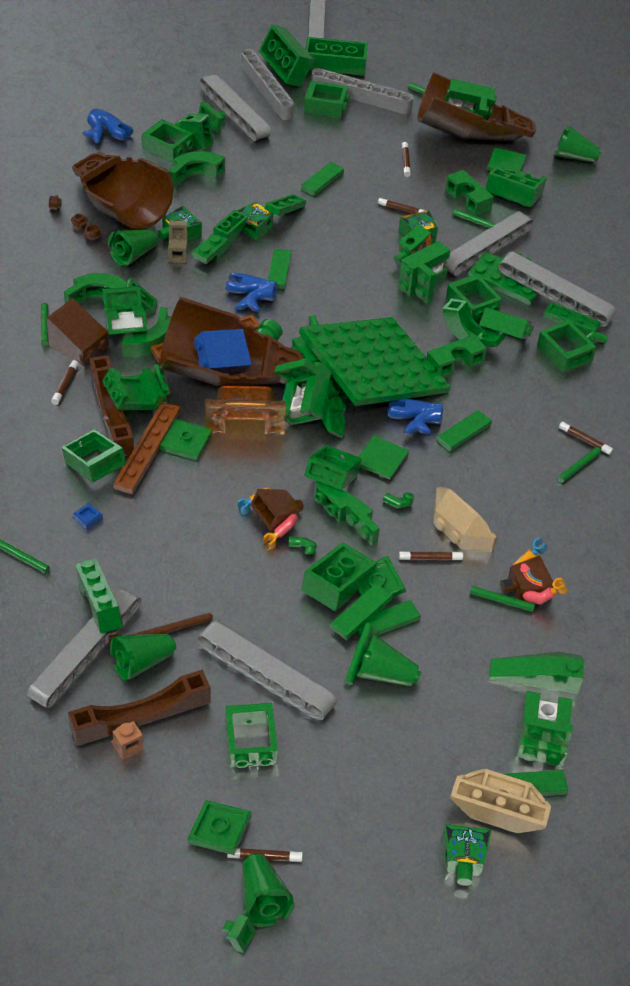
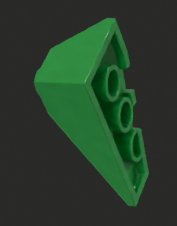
(334, 408)
(544, 670)

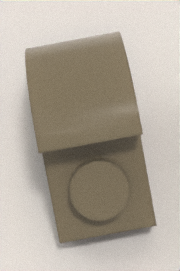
(177, 242)

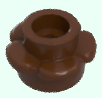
(55, 203)
(79, 221)
(92, 232)

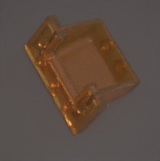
(245, 404)

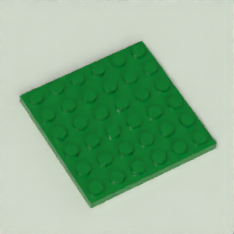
(374, 360)

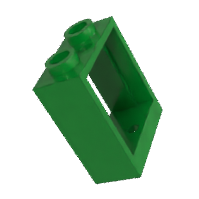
(326, 106)
(152, 140)
(471, 285)
(506, 323)
(572, 359)
(101, 465)
(341, 470)
(250, 715)

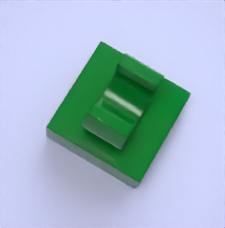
(239, 932)

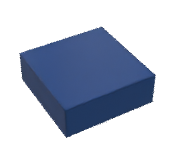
(87, 516)

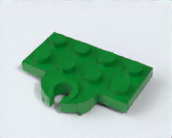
(489, 271)

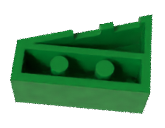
(515, 187)

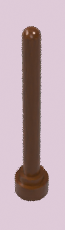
(171, 627)

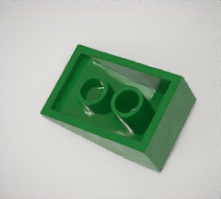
(337, 576)

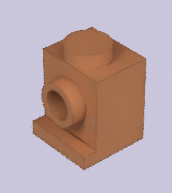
(125, 735)

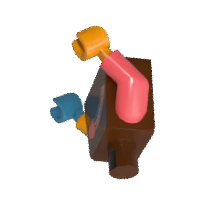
(275, 509)
(531, 579)

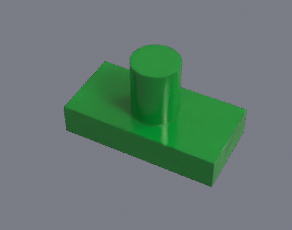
(216, 117)

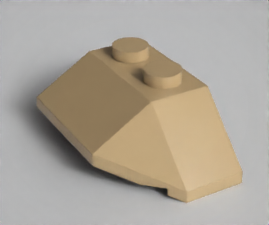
(461, 522)
(501, 801)

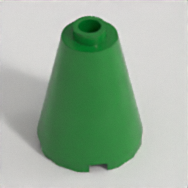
(576, 147)
(131, 245)
(140, 652)
(387, 664)
(264, 892)

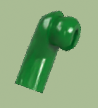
(596, 336)
(405, 501)
(303, 542)

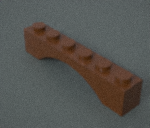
(115, 421)
(99, 721)

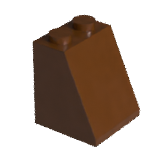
(76, 333)

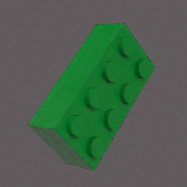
(286, 55)
(338, 55)

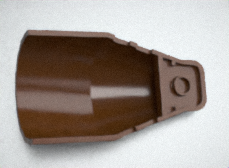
(502, 125)
(126, 189)
(192, 318)

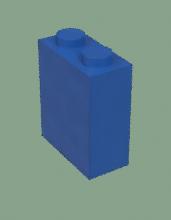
(223, 350)

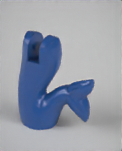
(116, 127)
(256, 287)
(421, 411)

